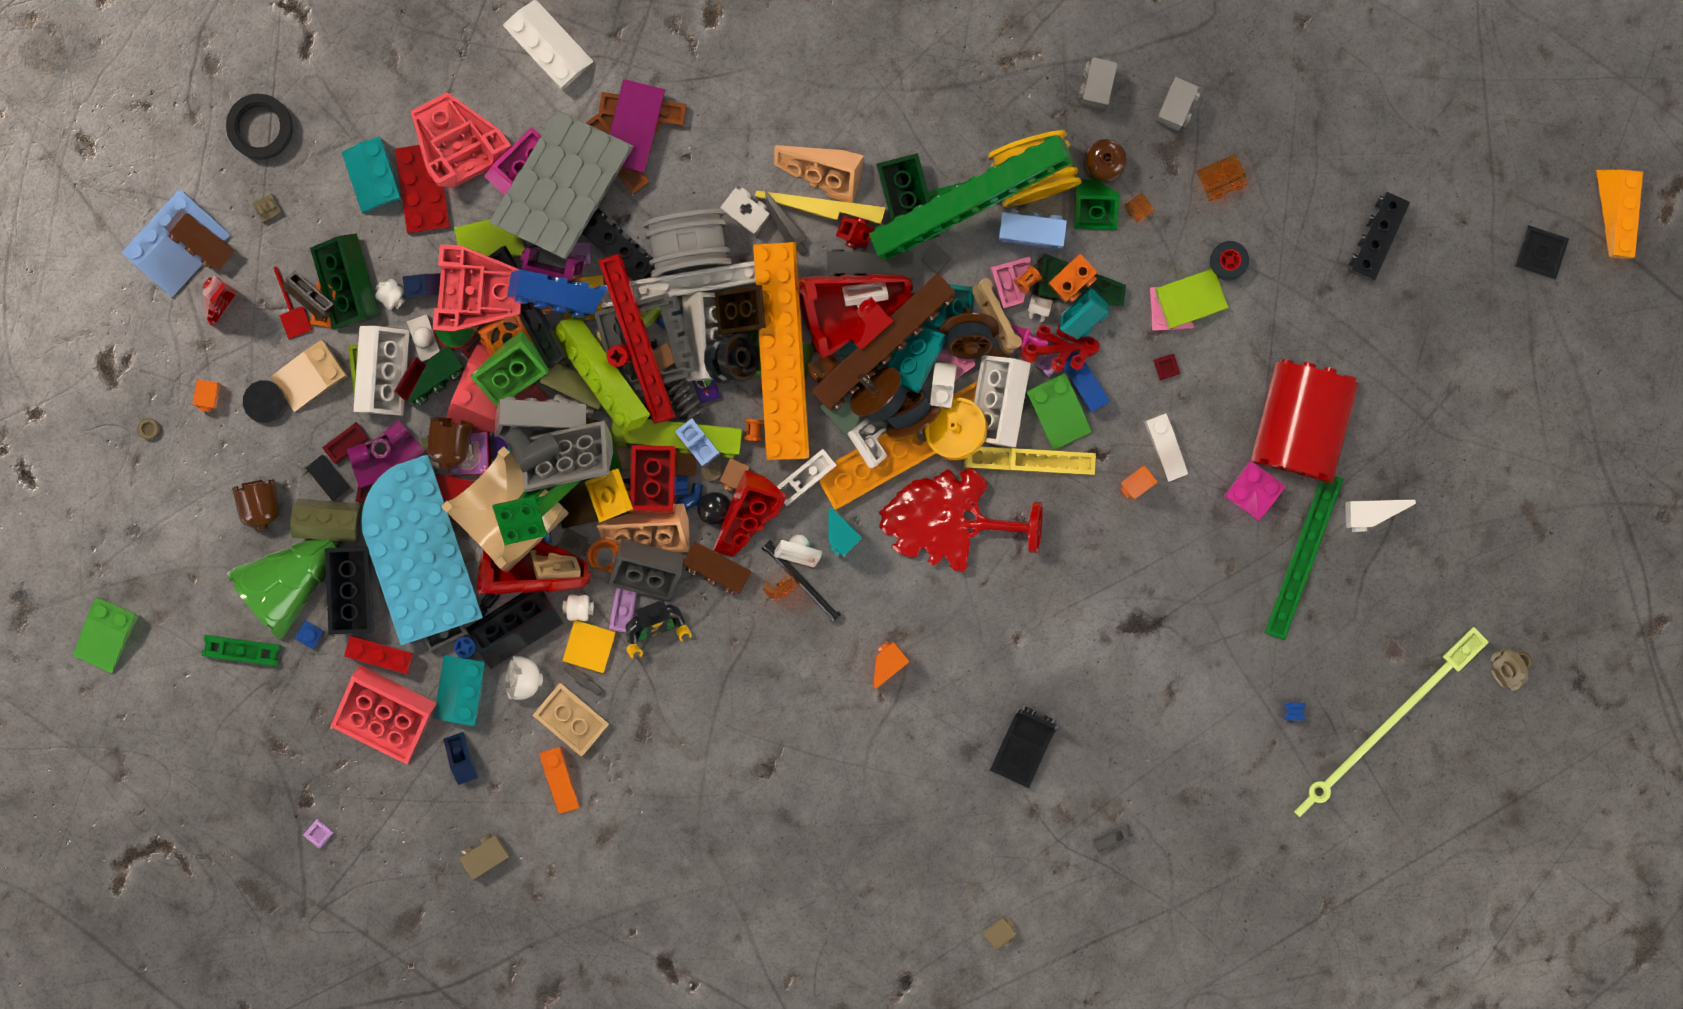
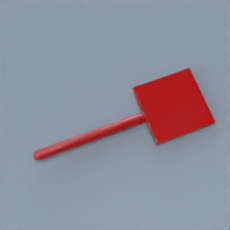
(295, 321)

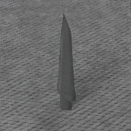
(786, 226)

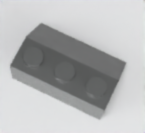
(646, 569)

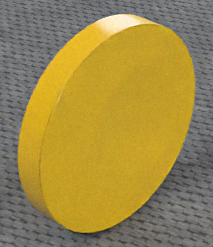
(957, 430)

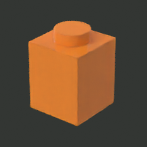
(206, 395)

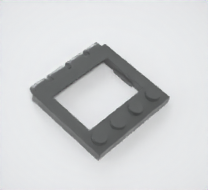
(612, 335)

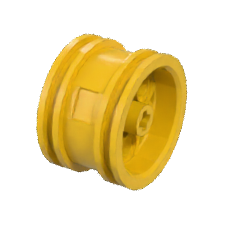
(1051, 185)

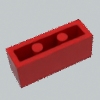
(379, 654)

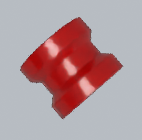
(622, 354)

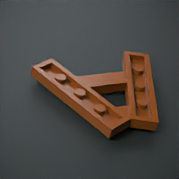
(670, 113)

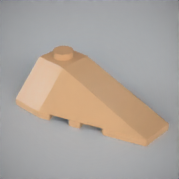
(829, 169)
(653, 529)

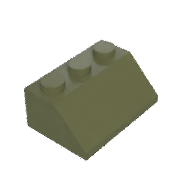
(571, 384)
(325, 520)

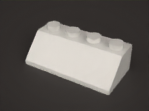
(548, 44)
(701, 328)
(379, 369)
(1001, 397)

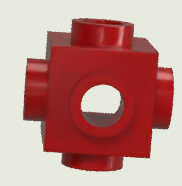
(858, 234)

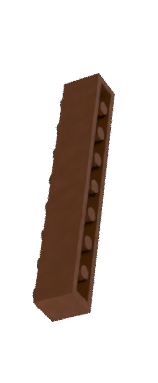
(906, 322)

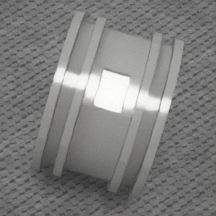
(687, 241)

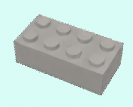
(537, 416)

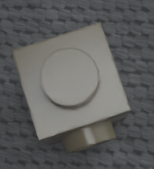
(1000, 933)

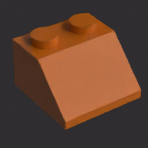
(888, 662)

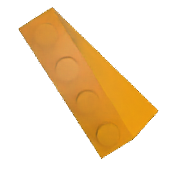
(1620, 209)

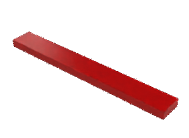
(636, 338)

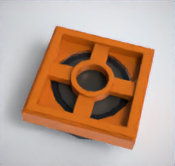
(500, 331)

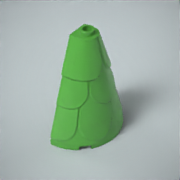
(282, 582)

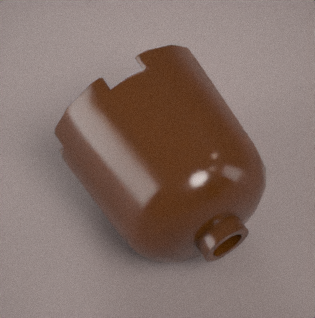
(1099, 168)
(448, 441)
(257, 503)

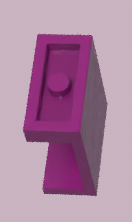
(572, 271)

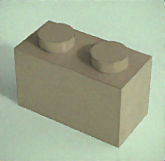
(484, 857)

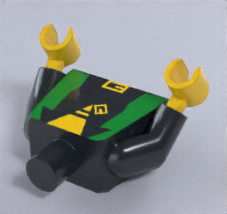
(653, 621)

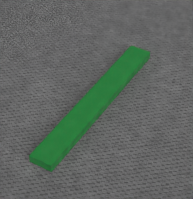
(1303, 558)

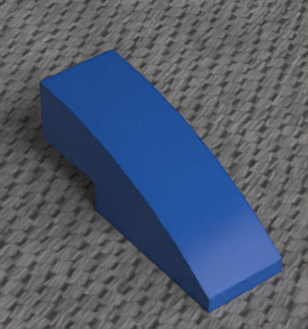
(1086, 385)

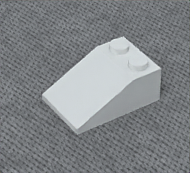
(1370, 513)

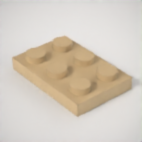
(571, 719)

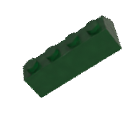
(903, 185)
(343, 267)

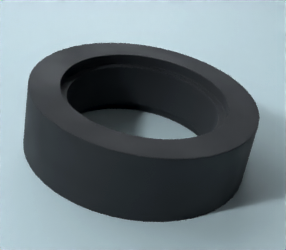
(234, 117)

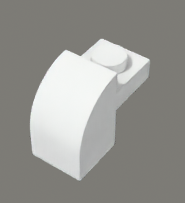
(943, 384)

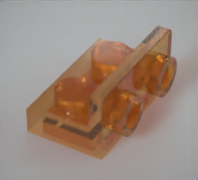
(1222, 177)
(784, 588)

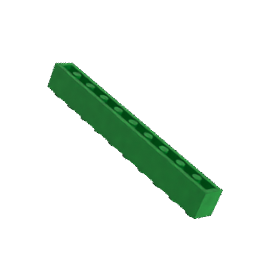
(971, 198)

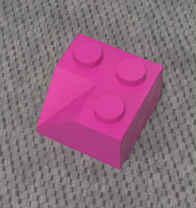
(1254, 491)

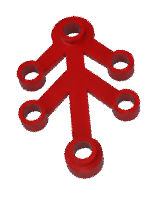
(1086, 345)

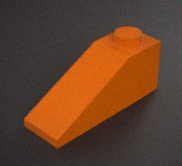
(1137, 483)
(559, 779)

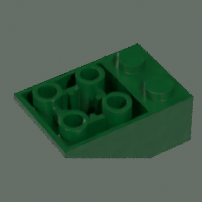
(438, 371)

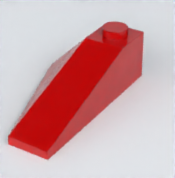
(216, 298)
(751, 507)

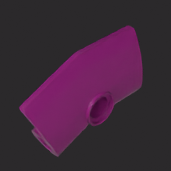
(371, 465)

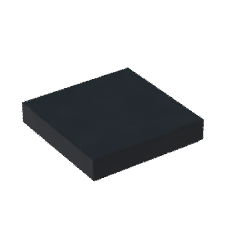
(1541, 252)

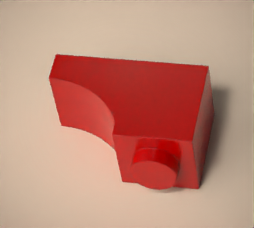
(871, 322)

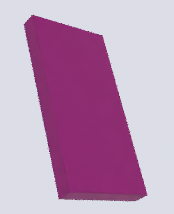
(637, 121)

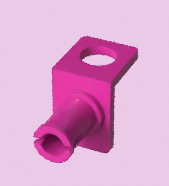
(1027, 338)

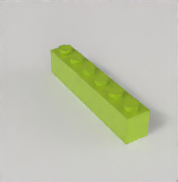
(600, 376)
(724, 439)

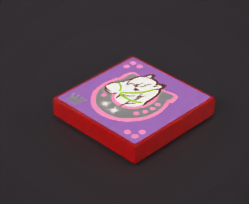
(478, 456)

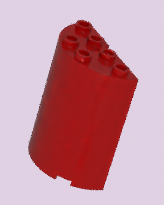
(1305, 420)

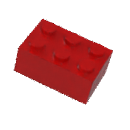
(653, 479)

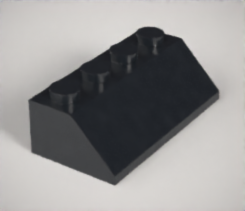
(349, 590)
(514, 626)

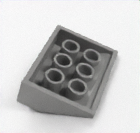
(583, 455)

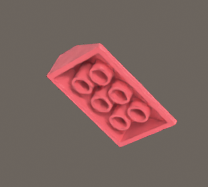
(383, 714)

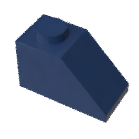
(421, 285)
(460, 758)

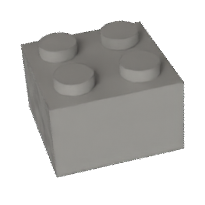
(1098, 83)
(1176, 105)

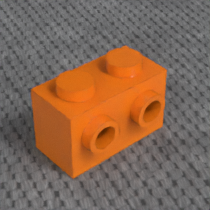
(1073, 278)

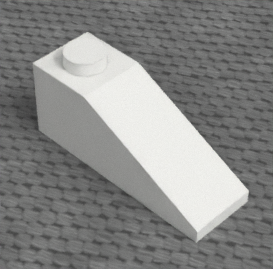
(1166, 447)
(806, 477)

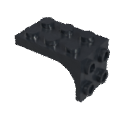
(1024, 746)

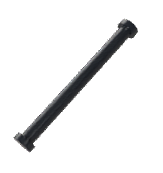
(818, 599)

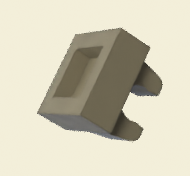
(267, 208)

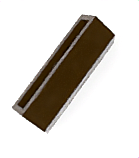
(308, 296)

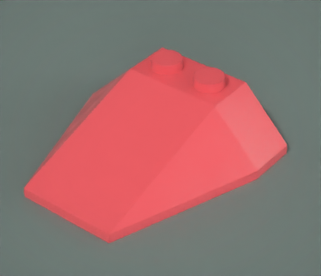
(456, 141)
(472, 290)
(472, 403)

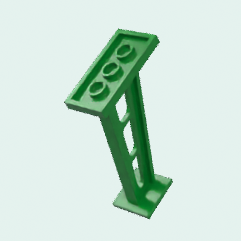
(522, 517)

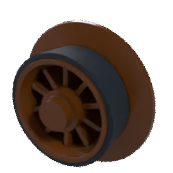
(970, 334)
(879, 396)
(912, 416)

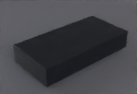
(327, 477)

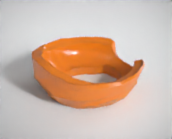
(593, 550)

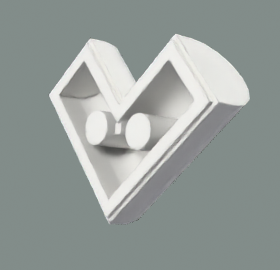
(865, 440)

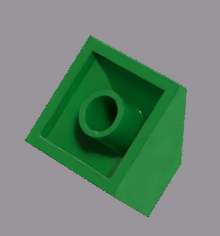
(1095, 206)

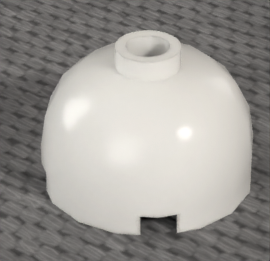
(523, 678)

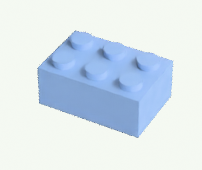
(1032, 229)

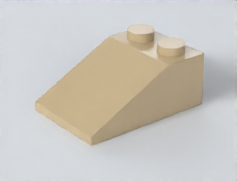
(309, 375)

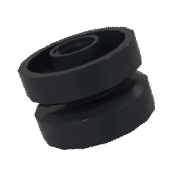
(731, 358)

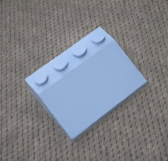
(160, 256)

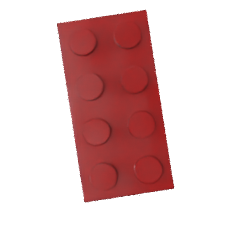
(421, 197)

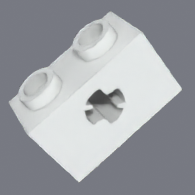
(751, 222)

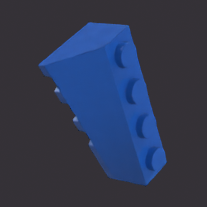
(555, 293)

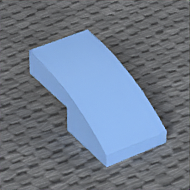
(697, 442)

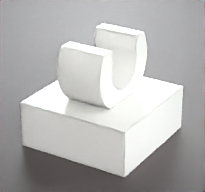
(1039, 306)

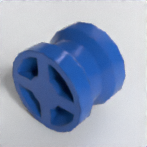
(462, 646)
(1294, 711)

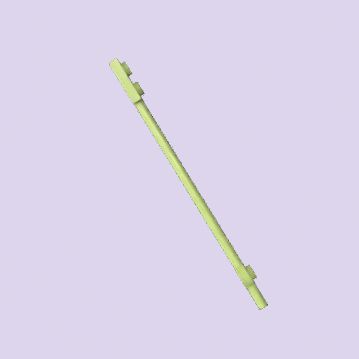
(1456, 658)

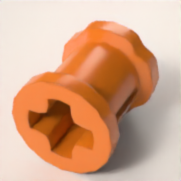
(1022, 282)
(753, 430)

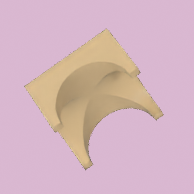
(476, 516)

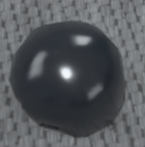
(713, 507)

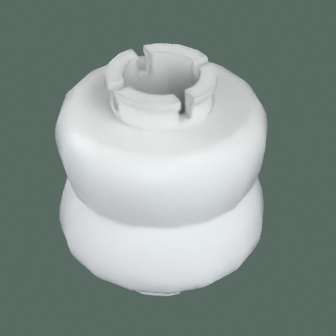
(390, 294)
(578, 607)

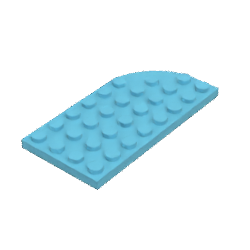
(417, 553)

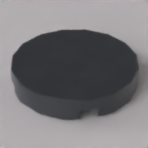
(264, 401)

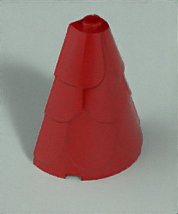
(829, 317)
(522, 576)

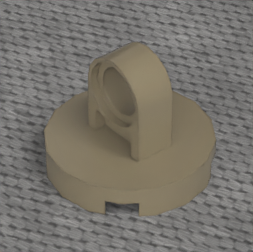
(1510, 668)

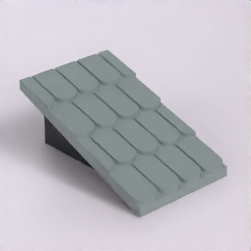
(561, 184)

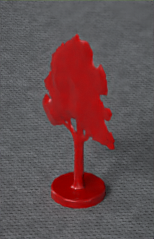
(932, 518)

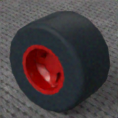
(1236, 260)

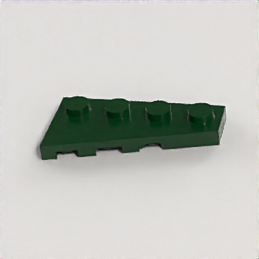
(1110, 290)

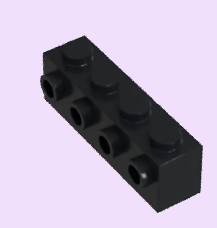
(1379, 236)
(611, 242)

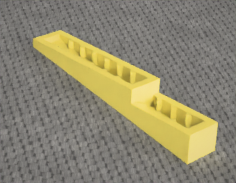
(827, 208)
(1032, 460)

